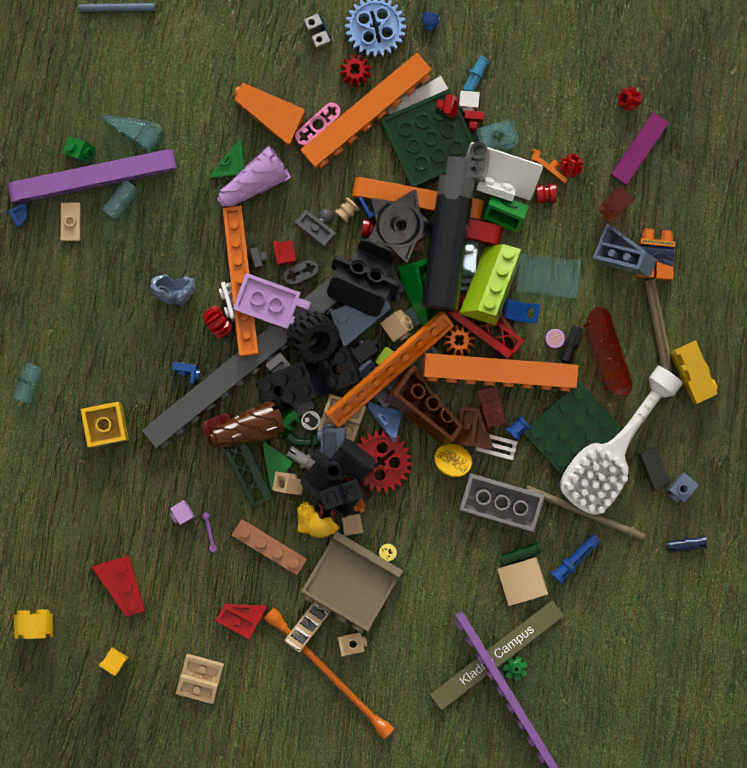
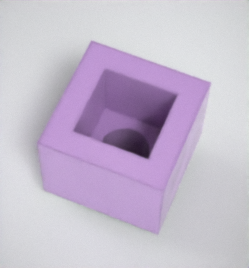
(181, 513)

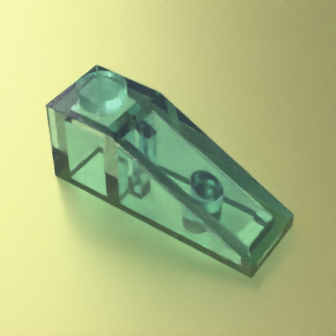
(138, 130)

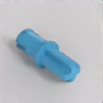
(476, 74)

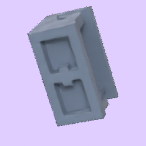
(331, 438)

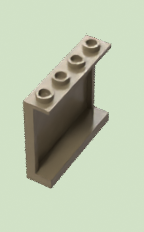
(351, 582)

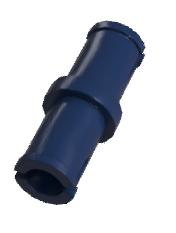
(687, 544)

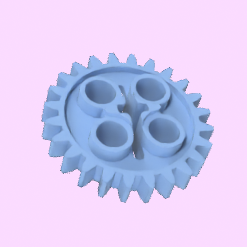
(358, 31)

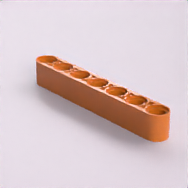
(389, 191)

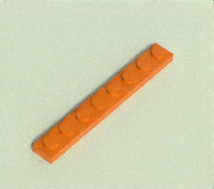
(238, 268)
(389, 369)

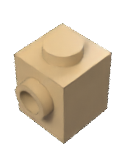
(397, 326)

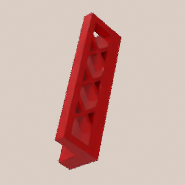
(486, 336)

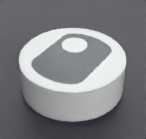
(310, 420)

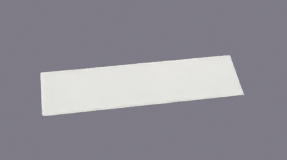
(425, 91)

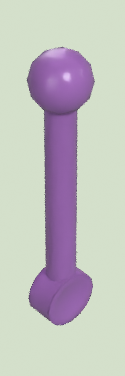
(213, 547)

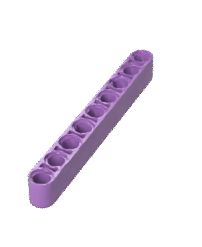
(91, 176)

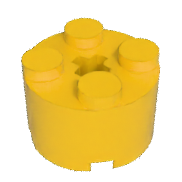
(33, 625)

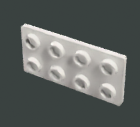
(508, 175)

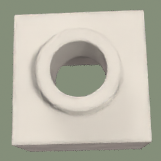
(468, 101)

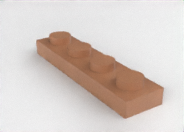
(269, 547)

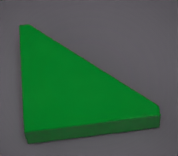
(231, 164)
(275, 462)

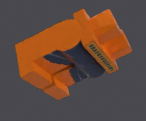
(662, 250)

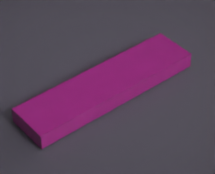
(639, 148)

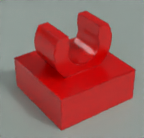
(449, 106)
(473, 118)

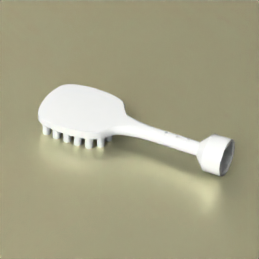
(601, 469)

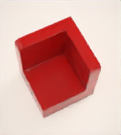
(284, 253)

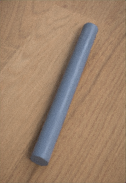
(117, 7)

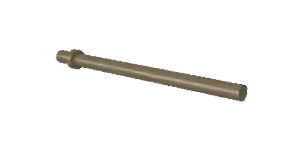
(631, 531)

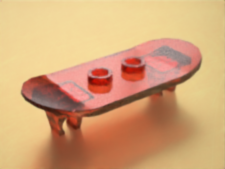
(608, 352)

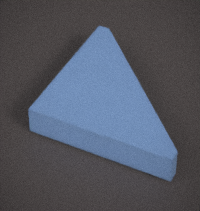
(387, 418)

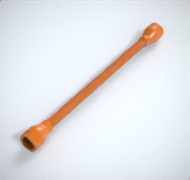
(381, 726)

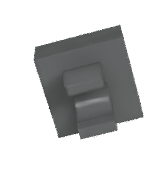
(255, 258)

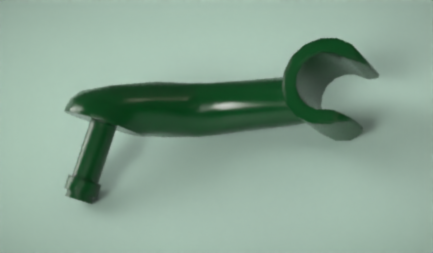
(291, 438)

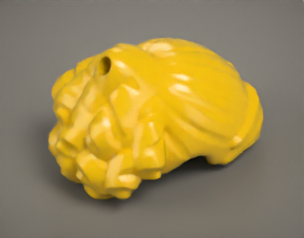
(311, 523)

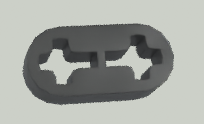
(303, 276)

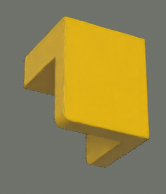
(114, 661)

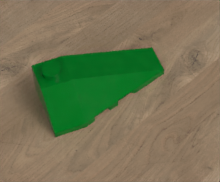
(413, 281)

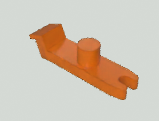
(551, 169)

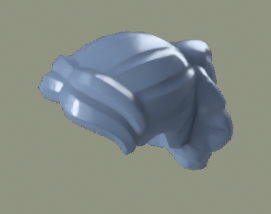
(172, 291)

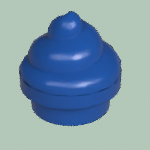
(430, 20)

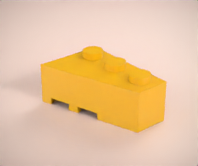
(694, 372)

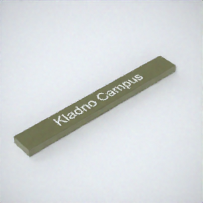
(499, 654)

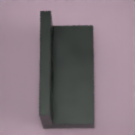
(654, 468)

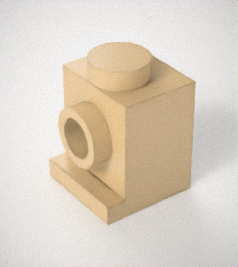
(287, 483)
(344, 641)

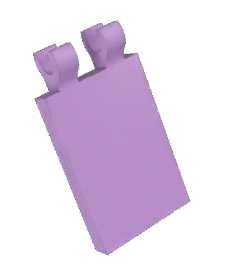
(268, 301)

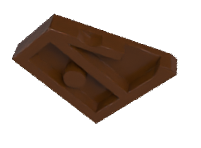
(474, 429)

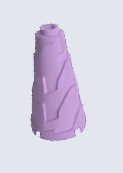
(256, 178)

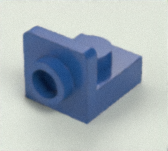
(183, 369)

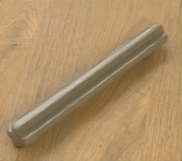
(658, 324)

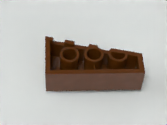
(423, 407)

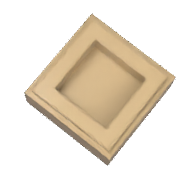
(352, 524)

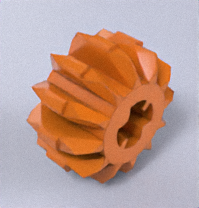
(466, 339)

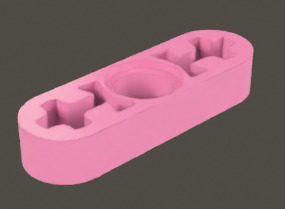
(303, 130)

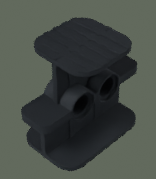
(360, 289)
(351, 462)

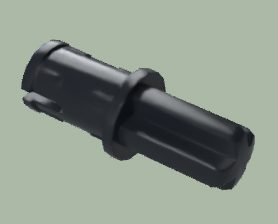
(571, 344)

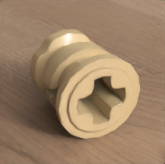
(347, 210)

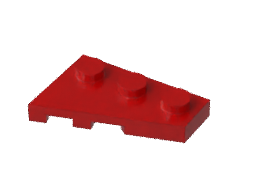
(121, 584)

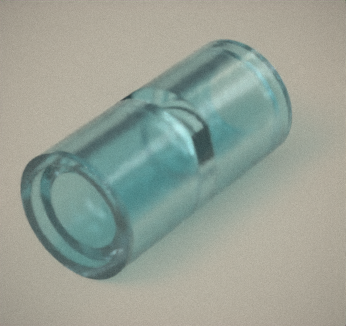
(120, 200)
(27, 382)

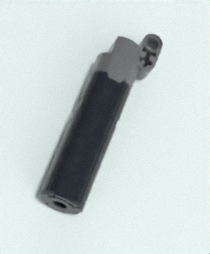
(450, 229)

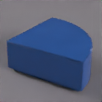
(19, 214)

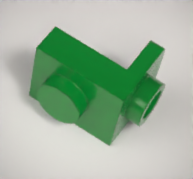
(79, 150)

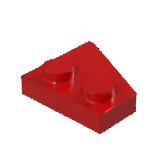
(241, 618)

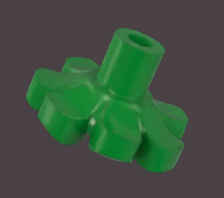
(511, 668)

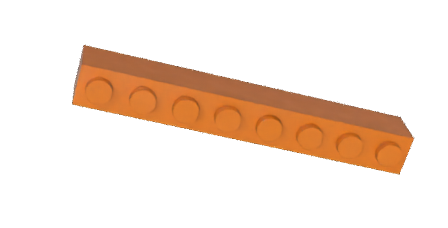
(366, 111)
(499, 370)

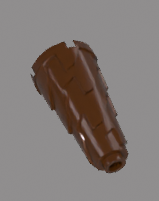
(251, 426)

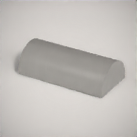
(501, 502)

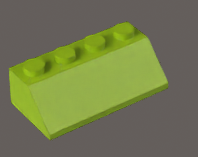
(491, 283)

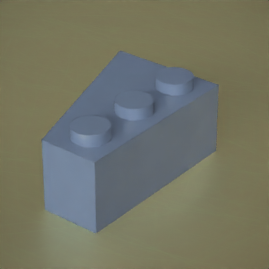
(622, 253)
(354, 323)

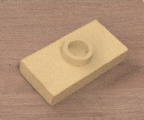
(70, 221)

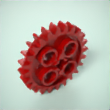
(393, 475)

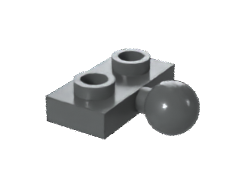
(316, 228)

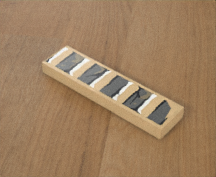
(306, 627)

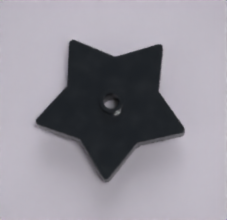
(413, 223)

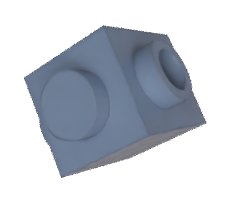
(688, 485)

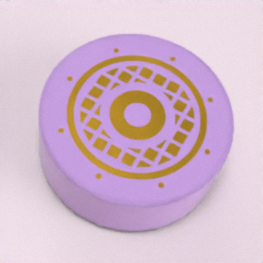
(554, 338)

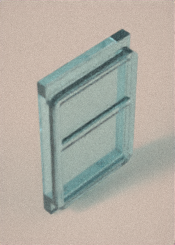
(548, 276)

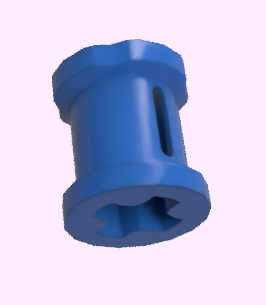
(518, 428)

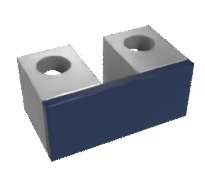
(318, 23)

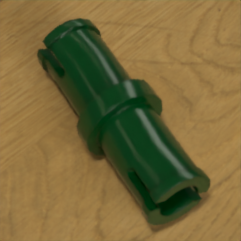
(521, 553)

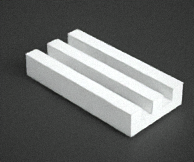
(511, 450)

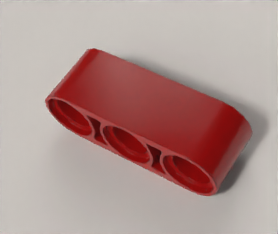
(484, 232)

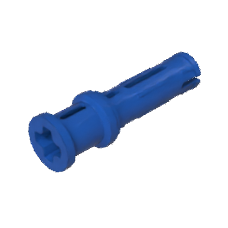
(569, 565)

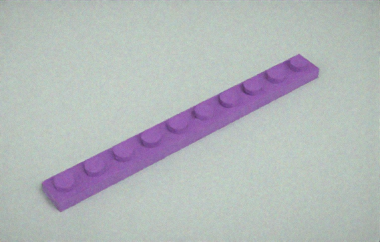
(504, 690)

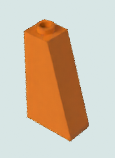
(271, 112)

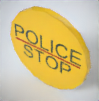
(453, 460)

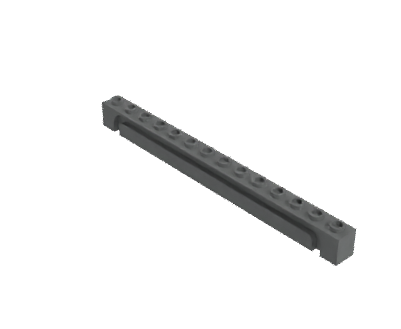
(229, 375)

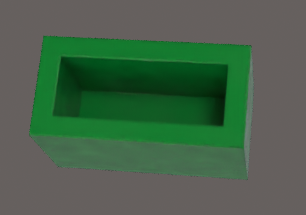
(506, 213)

